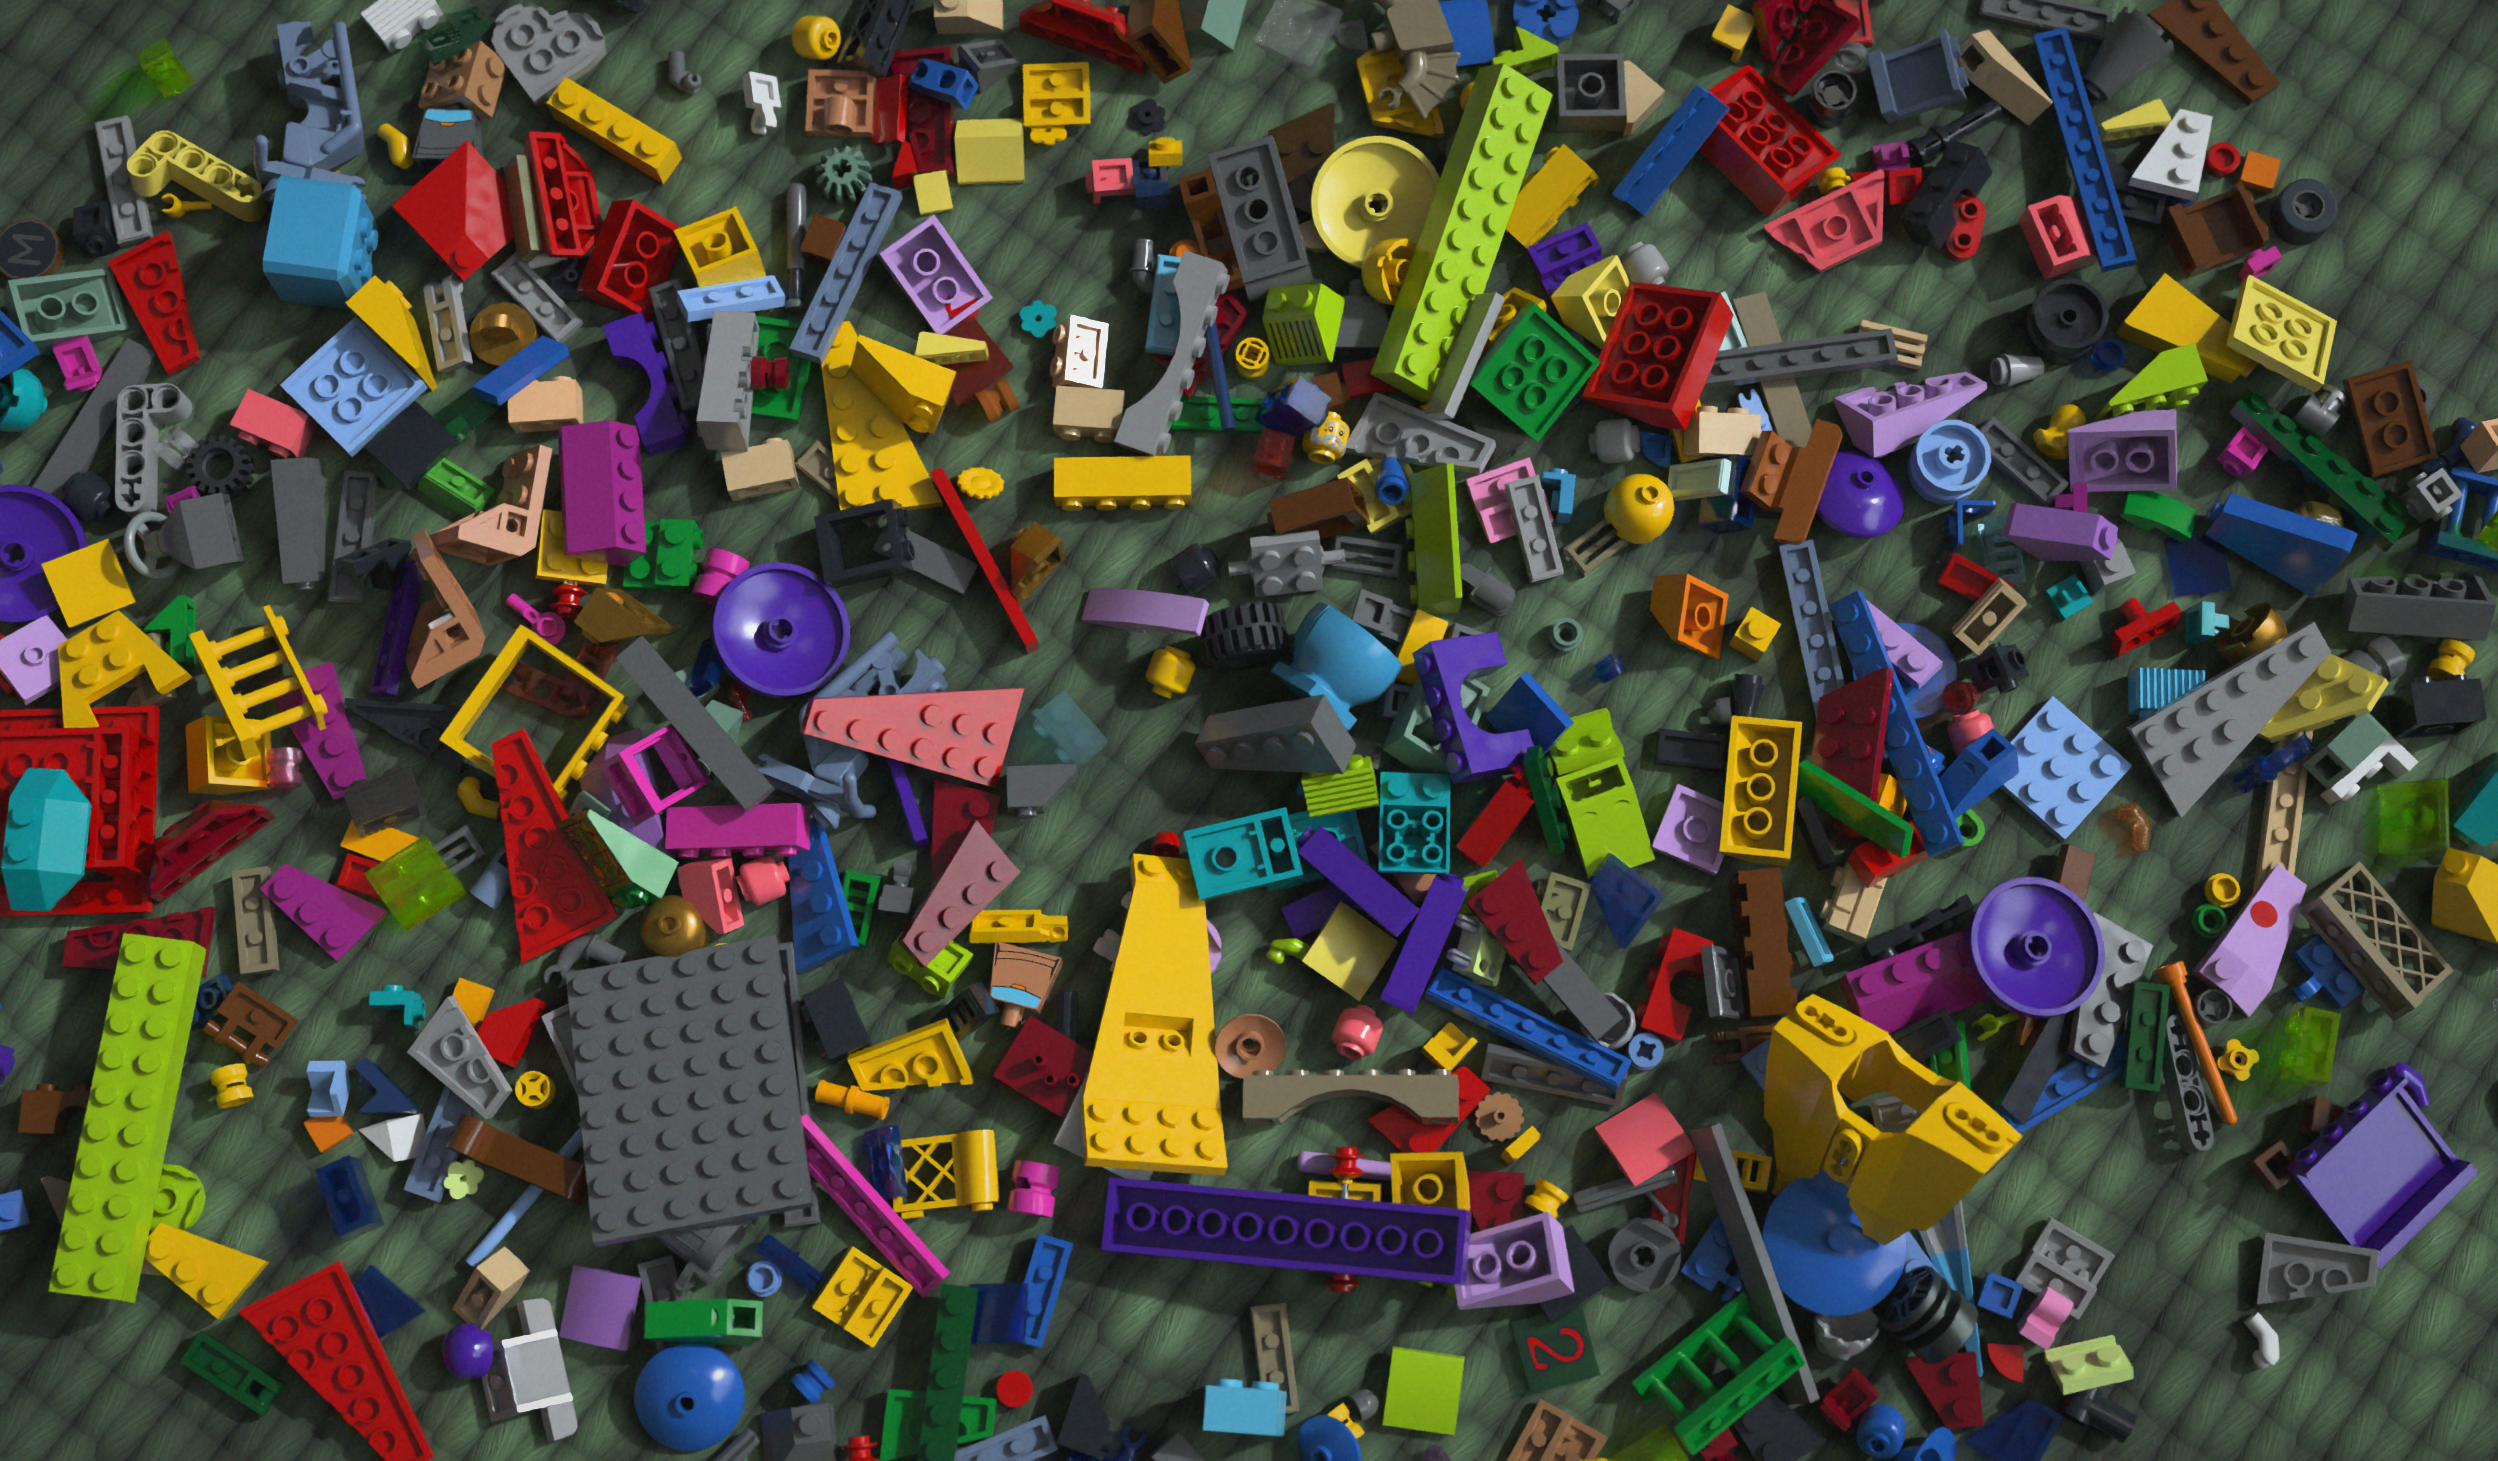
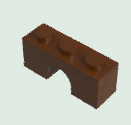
(48, 1110)

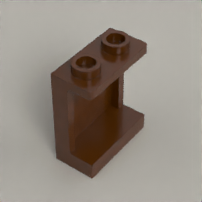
(2215, 230)

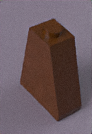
(1159, 37)

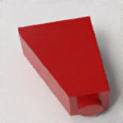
(1497, 821)

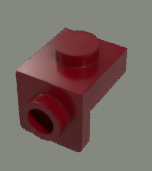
(1847, 1399)

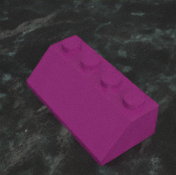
(602, 492)
(1913, 985)

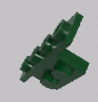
(458, 418)

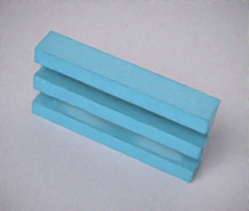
(1809, 931)

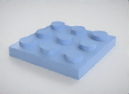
(354, 386)
(2062, 769)

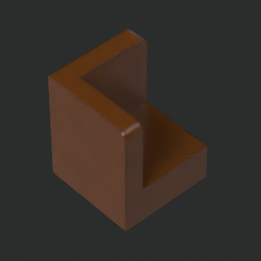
(822, 240)
(2318, 1114)

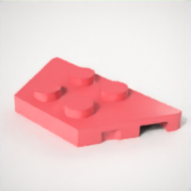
(1835, 224)

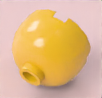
(1386, 268)
(1639, 508)

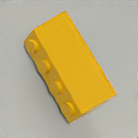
(1760, 790)

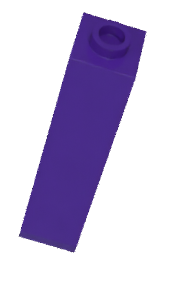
(1356, 880)
(1425, 942)

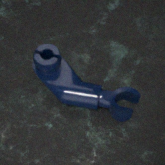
(2462, 429)

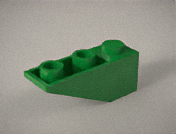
(704, 1321)

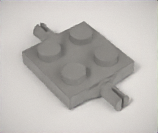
(1286, 563)

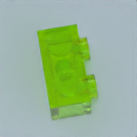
(2309, 1046)

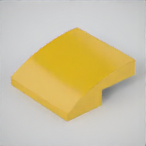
(1056, 94)
(862, 1296)

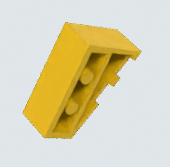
(1549, 194)

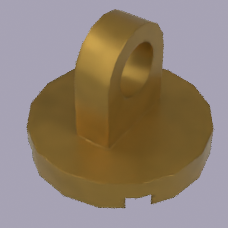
(501, 333)

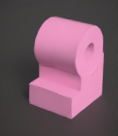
(2045, 1317)

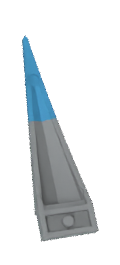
(1946, 1238)

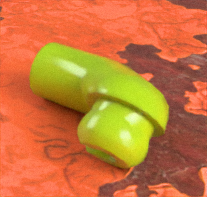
(1281, 947)

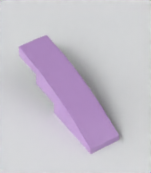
(1145, 611)

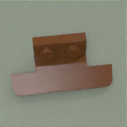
(1792, 478)

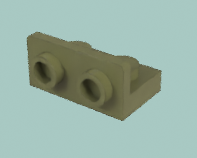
(1563, 906)

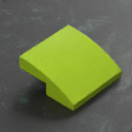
(1423, 1390)

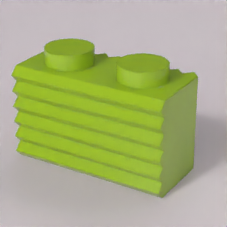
(1341, 792)

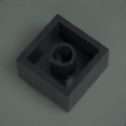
(2436, 707)

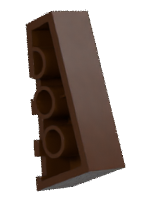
(1762, 943)

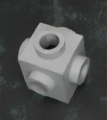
(2430, 495)

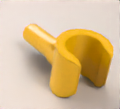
(180, 207)

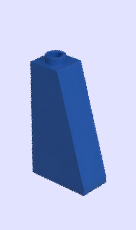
(2280, 541)

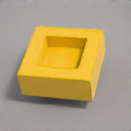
(1165, 152)

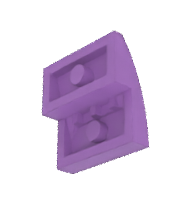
(600, 1307)

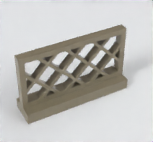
(2363, 954)

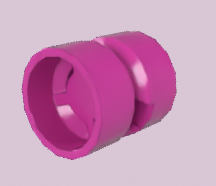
(719, 570)
(1033, 1189)

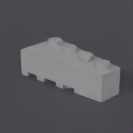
(726, 384)

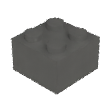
(1589, 92)

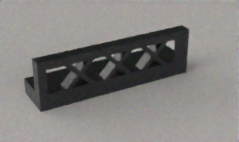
(878, 38)

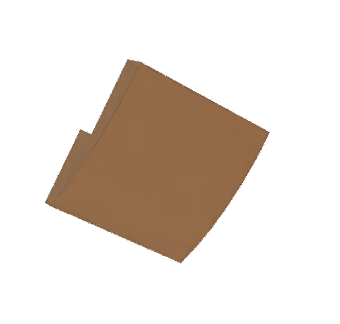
(1556, 1437)

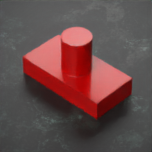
(1361, 381)
(2143, 626)

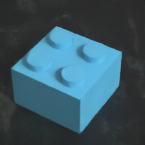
(1245, 1409)

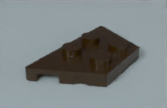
(1303, 149)

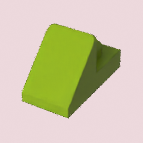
(1531, 53)

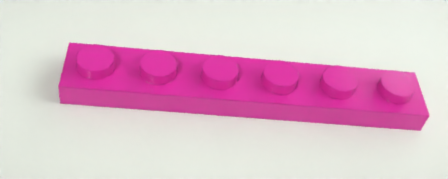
(871, 1212)

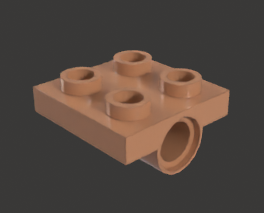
(840, 103)

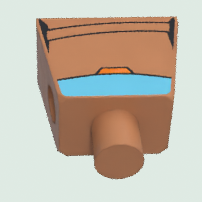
(1021, 981)

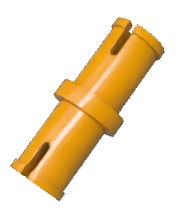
(852, 1099)

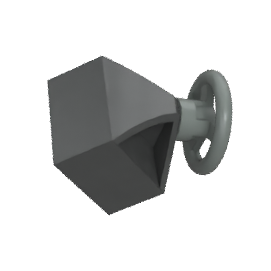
(196, 532)

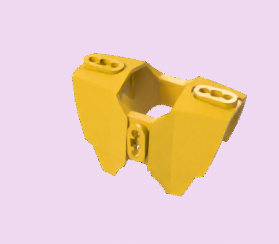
(1890, 1176)

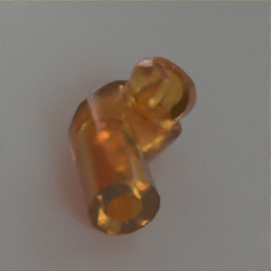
(2139, 822)

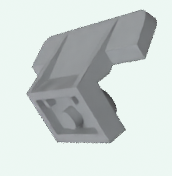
(531, 1373)

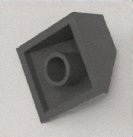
(800, 1434)

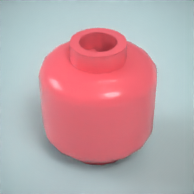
(1967, 729)
(762, 880)
(1357, 1032)

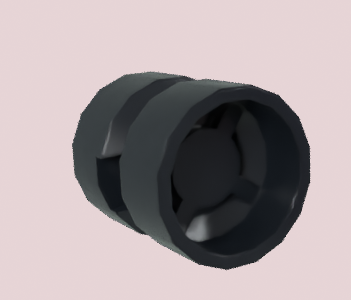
(1831, 99)

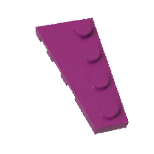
(333, 749)

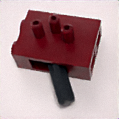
(1048, 1063)

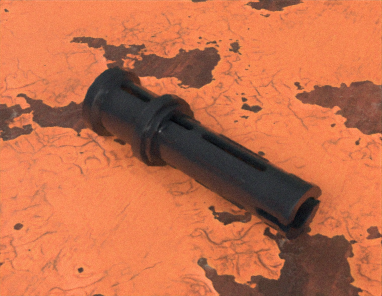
(1939, 137)

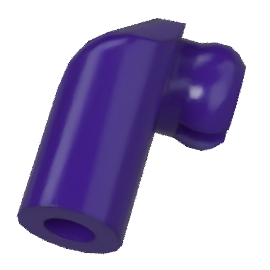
(2415, 1086)

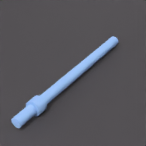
(519, 1208)

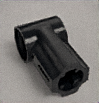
(2098, 1412)

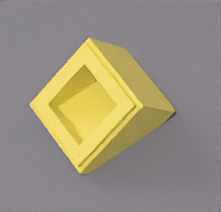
(933, 192)

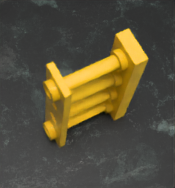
(236, 705)

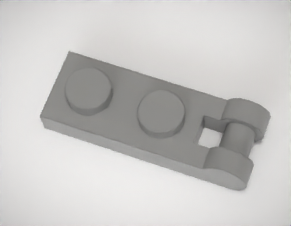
(447, 324)

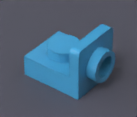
(1563, 498)

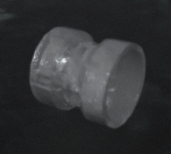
(181, 441)

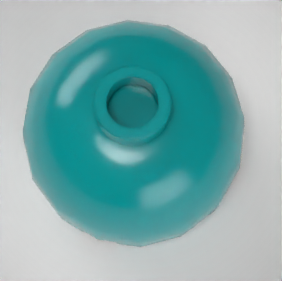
(20, 400)

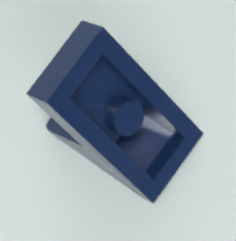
(1150, 185)
(389, 1099)

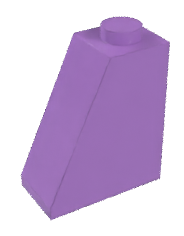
(2060, 533)

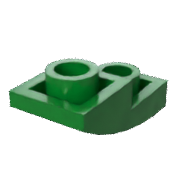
(2152, 510)

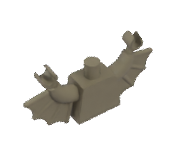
(1425, 47)

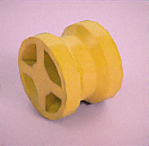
(530, 1085)
(1546, 1198)

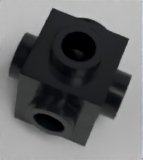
(1999, 668)

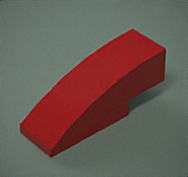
(1875, 863)

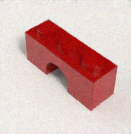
(1661, 1012)

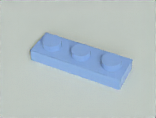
(735, 296)

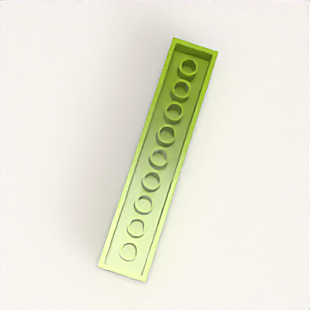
(1462, 228)
(128, 1119)

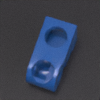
(944, 83)

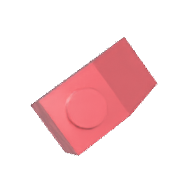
(713, 892)

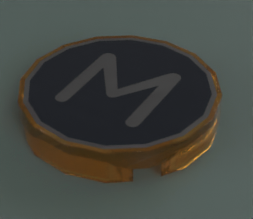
(29, 249)

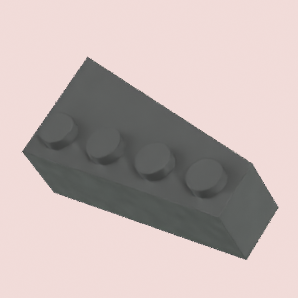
(1278, 737)

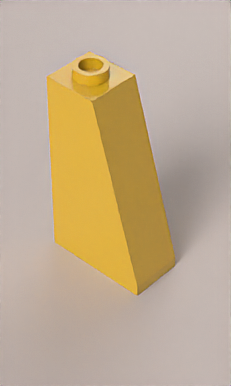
(2176, 318)

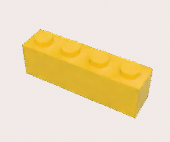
(614, 130)
(1122, 482)

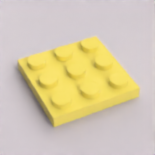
(2281, 333)

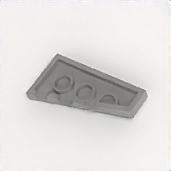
(1412, 437)

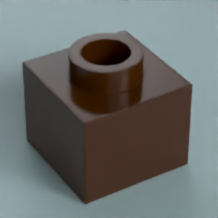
(1335, 389)
(2280, 1157)

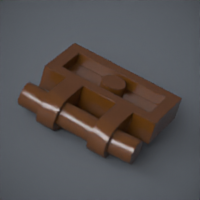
(257, 1016)

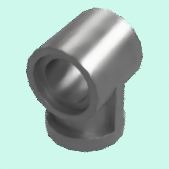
(2320, 412)

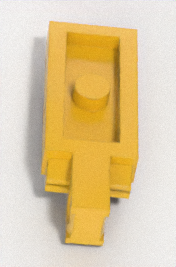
(1017, 926)

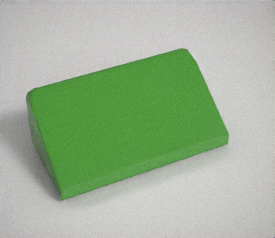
(456, 489)

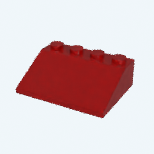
(1765, 143)
(1659, 353)

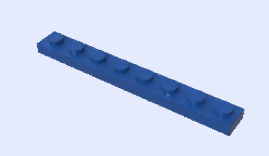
(2084, 150)
(1902, 736)

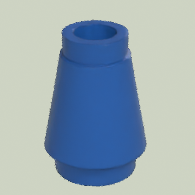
(1391, 482)

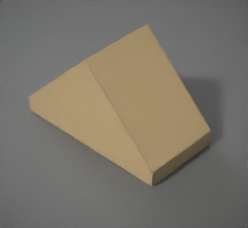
(1641, 97)

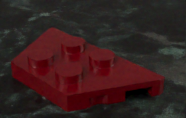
(1853, 731)

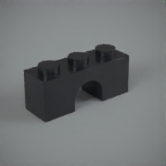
(1930, 213)

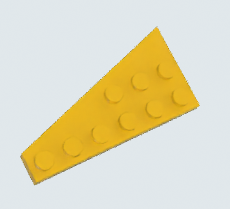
(868, 441)

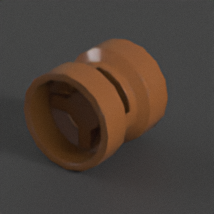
(997, 400)

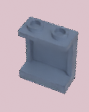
(1918, 77)

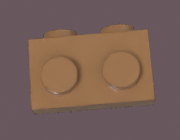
(467, 78)

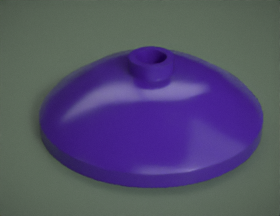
(1861, 496)

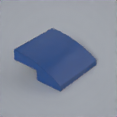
(1470, 30)

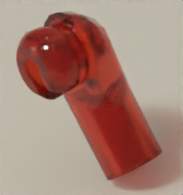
(737, 699)

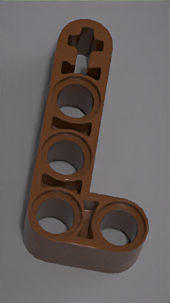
(519, 1158)

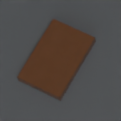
(2390, 418)

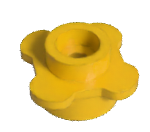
(2228, 1064)

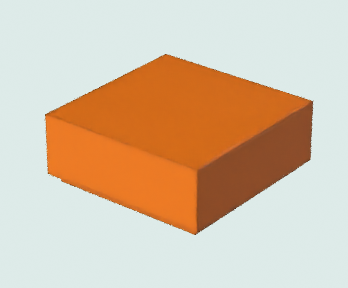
(2259, 171)
(328, 1131)

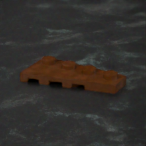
(2217, 43)

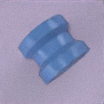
(1640, 1054)

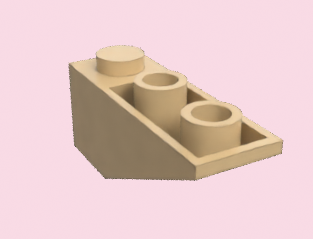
(2002, 77)

